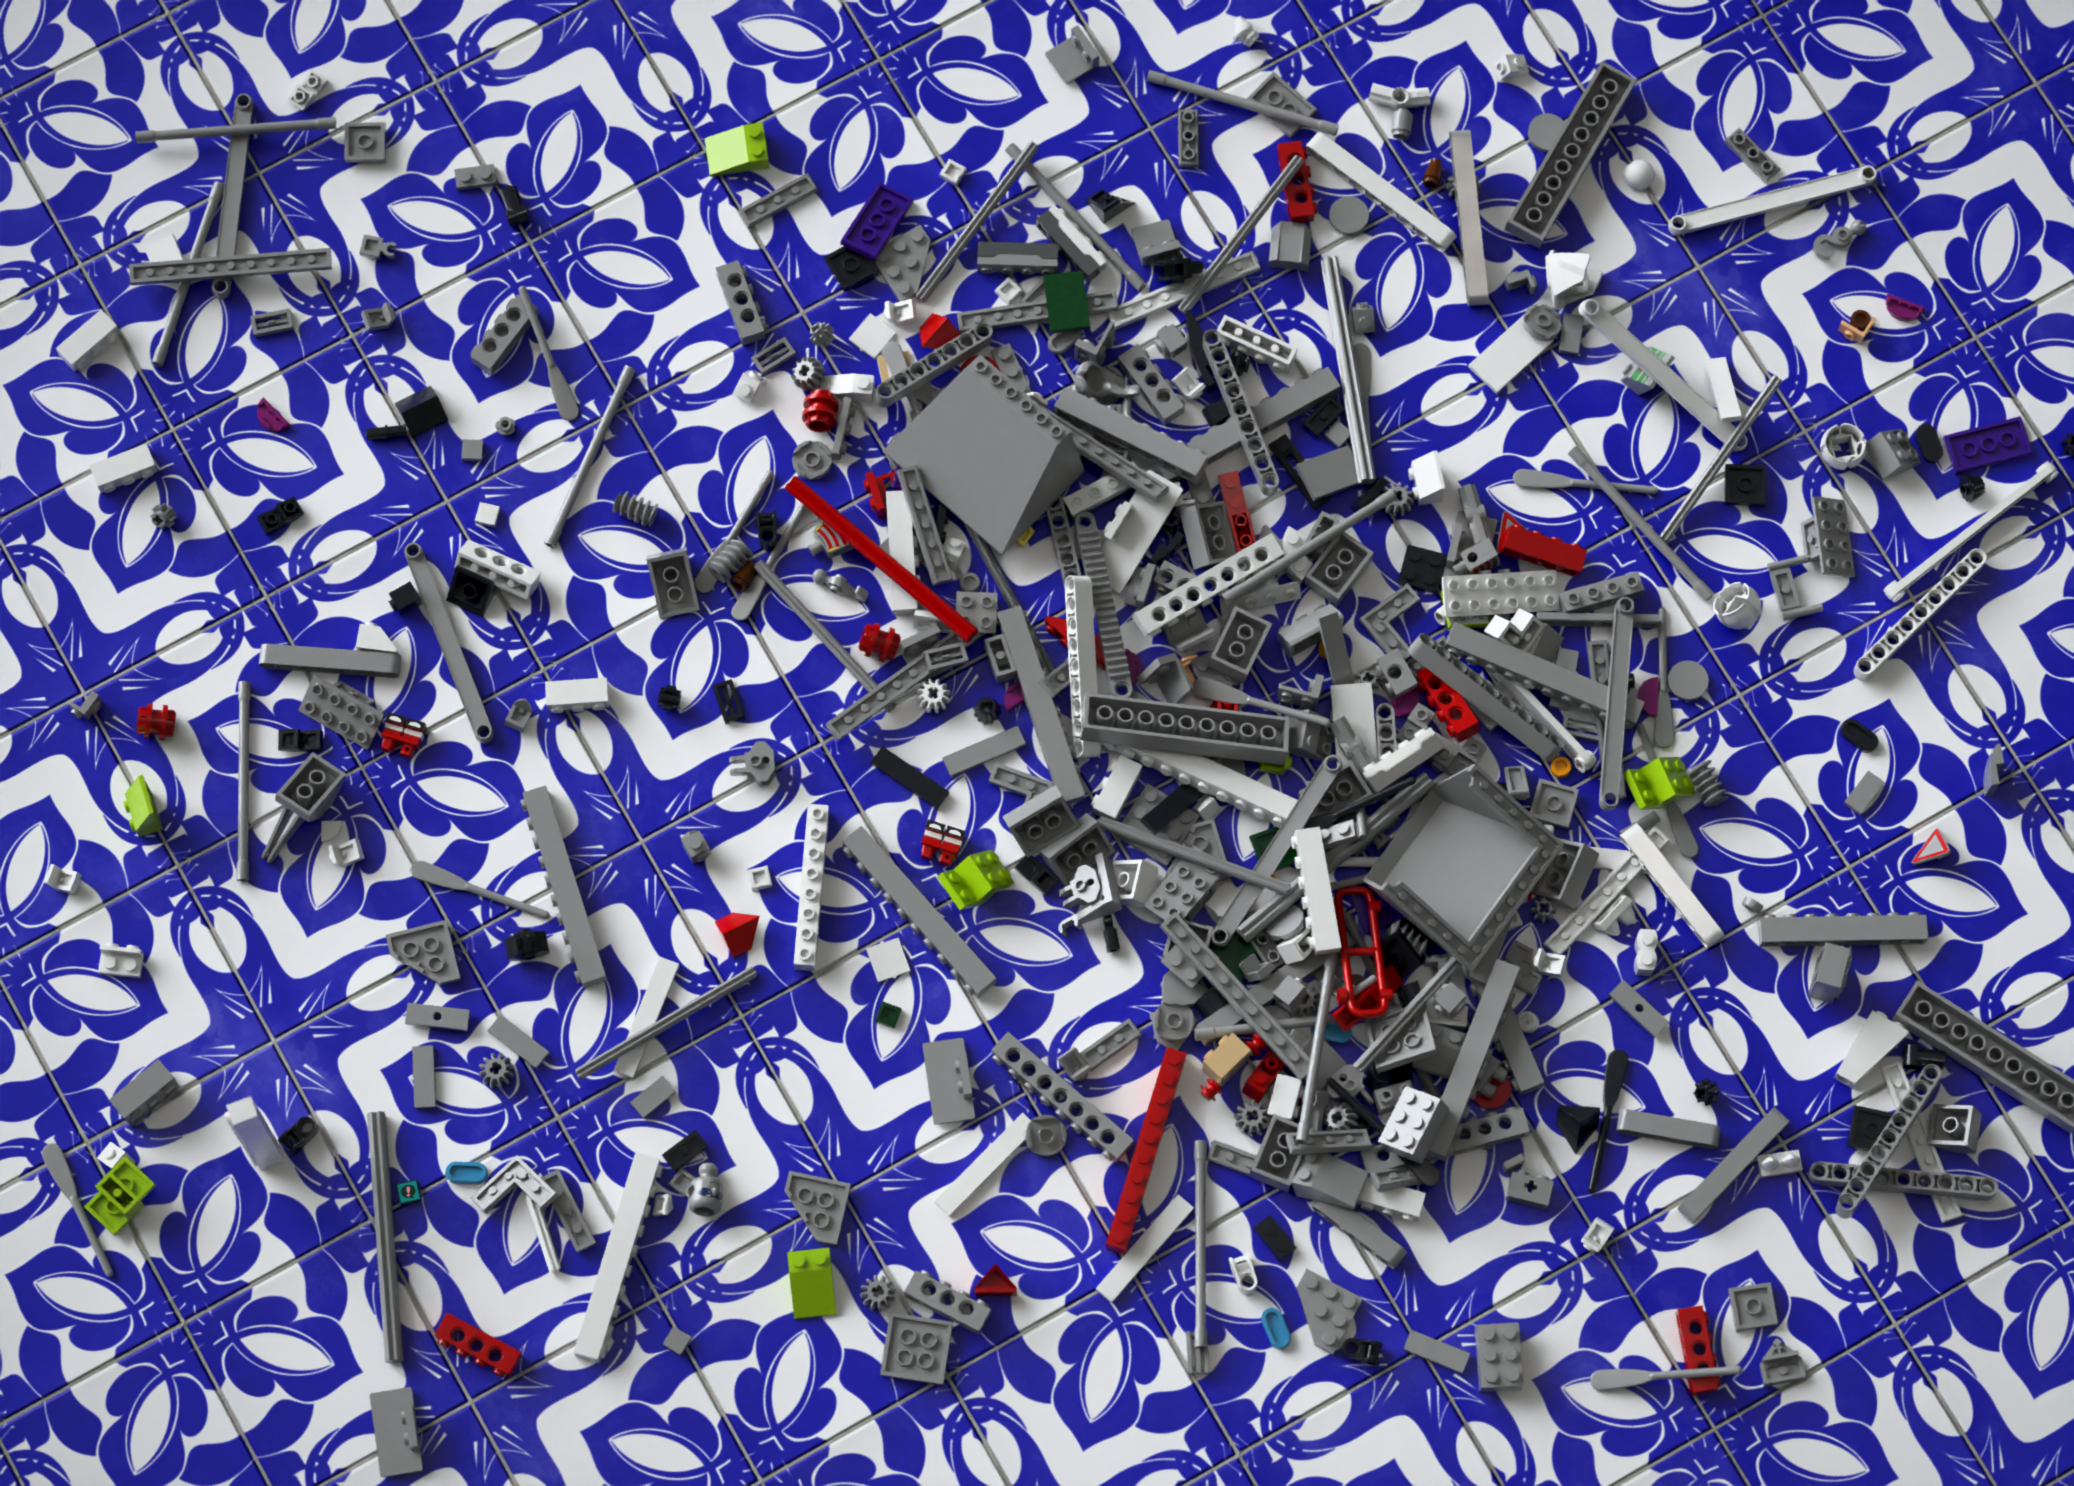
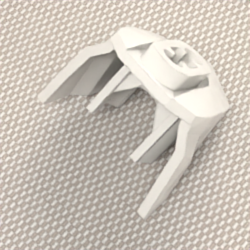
(1570, 277)

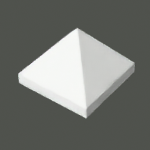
(663, 1205)

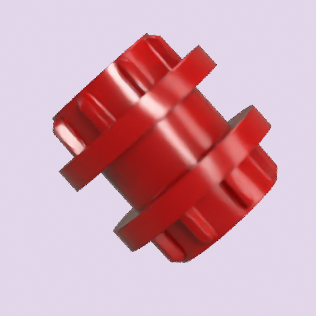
(820, 410)
(879, 642)
(155, 721)

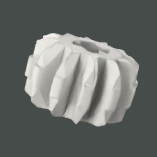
(935, 688)

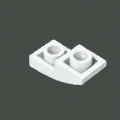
(308, 90)

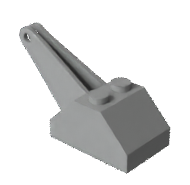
(308, 795)

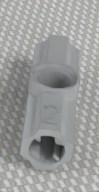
(1474, 513)
(1350, 744)

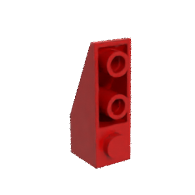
(1263, 1076)

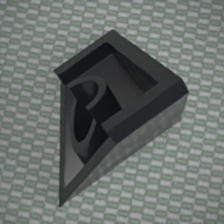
(1107, 205)
(1577, 1123)

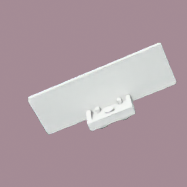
(1134, 532)
(1500, 593)

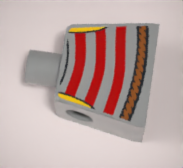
(828, 541)
(1483, 553)

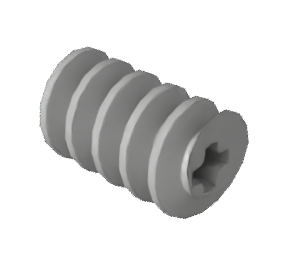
(635, 509)
(728, 559)
(1707, 784)
(1419, 946)

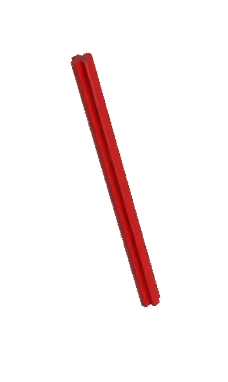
(881, 559)

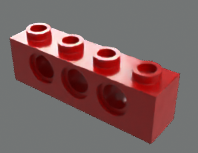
(1297, 211)
(1459, 729)
(1697, 1316)
(451, 1325)

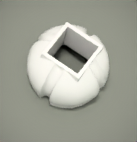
(1843, 434)
(1738, 606)

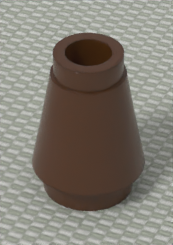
(1432, 175)
(743, 577)

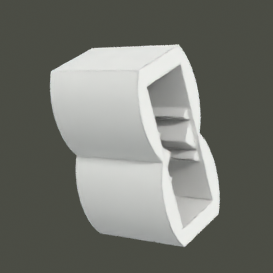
(1645, 949)

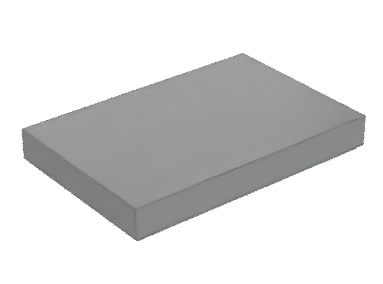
(1279, 94)
(1328, 473)

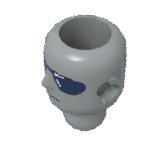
(705, 1191)

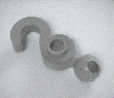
(1840, 238)
(839, 585)

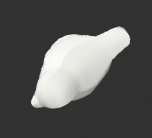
(1244, 31)

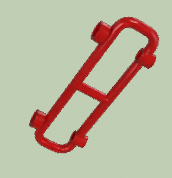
(1346, 995)

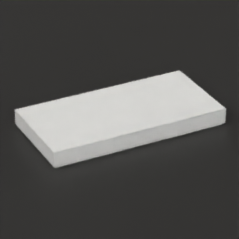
(1507, 356)
(1356, 704)

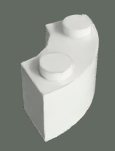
(1291, 541)

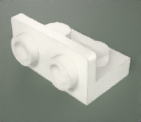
(121, 960)

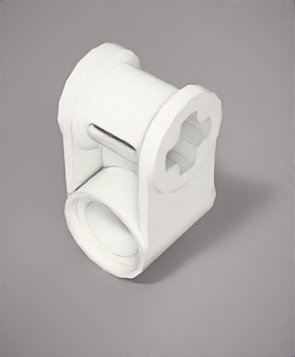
(1243, 1269)

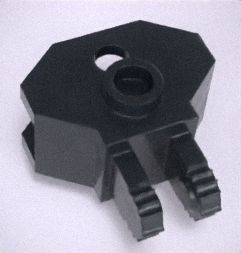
(1179, 268)
(526, 945)
(1383, 1079)

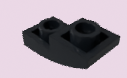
(281, 516)

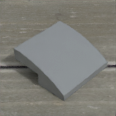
(1992, 767)

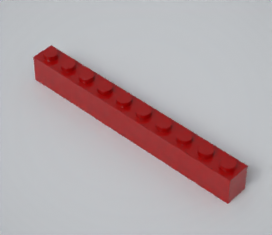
(1146, 1151)

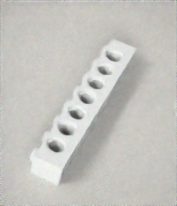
(1149, 626)
(811, 887)

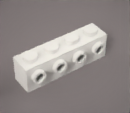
(1257, 344)

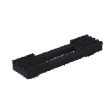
(1282, 449)

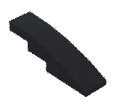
(1199, 358)

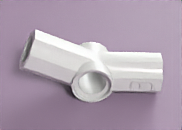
(1387, 95)

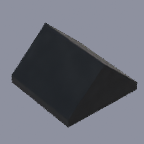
(421, 411)
(471, 591)

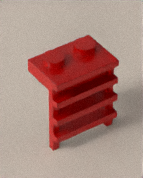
(877, 492)

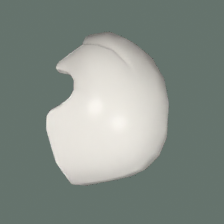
(1639, 174)

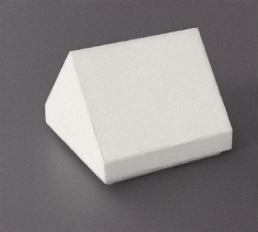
(1207, 808)

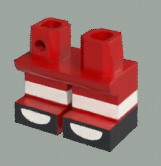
(403, 732)
(933, 838)

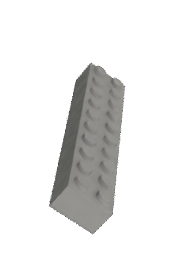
(1570, 154)
(1184, 728)
(1989, 1054)

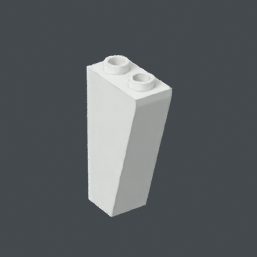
(1871, 1045)

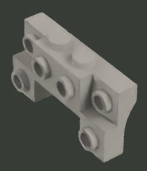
(1453, 758)

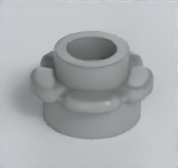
(510, 426)

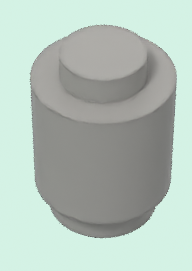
(1402, 123)

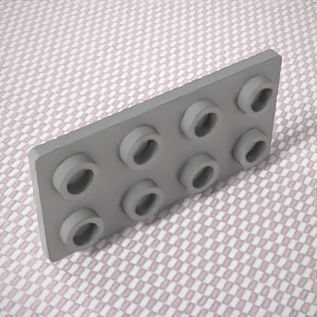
(1828, 537)
(1461, 541)
(342, 710)
(1184, 890)
(948, 1081)
(396, 1432)

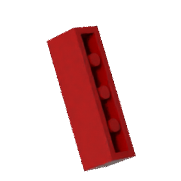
(1543, 551)

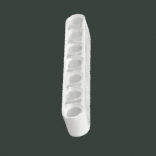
(1671, 885)

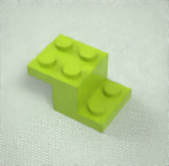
(1659, 783)
(975, 879)
(119, 1196)

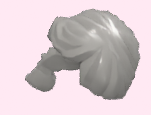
(1094, 382)

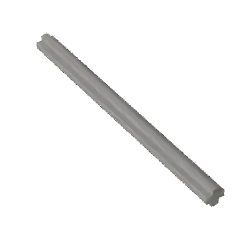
(1348, 370)
(1337, 856)
(385, 1237)

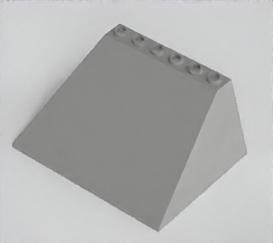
(989, 454)
(1464, 863)

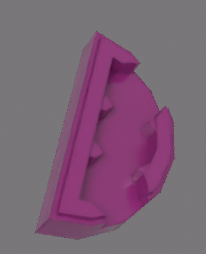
(1902, 309)
(270, 417)
(1134, 664)
(1649, 694)
(1013, 697)
(1406, 703)

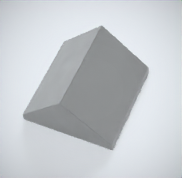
(1546, 644)

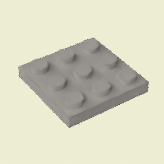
(1175, 831)
(1409, 1045)
(916, 1348)

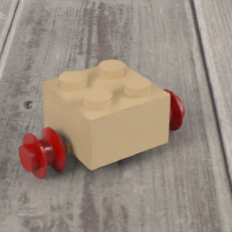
(1226, 1061)

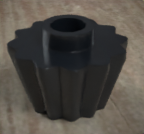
(1971, 487)
(984, 716)

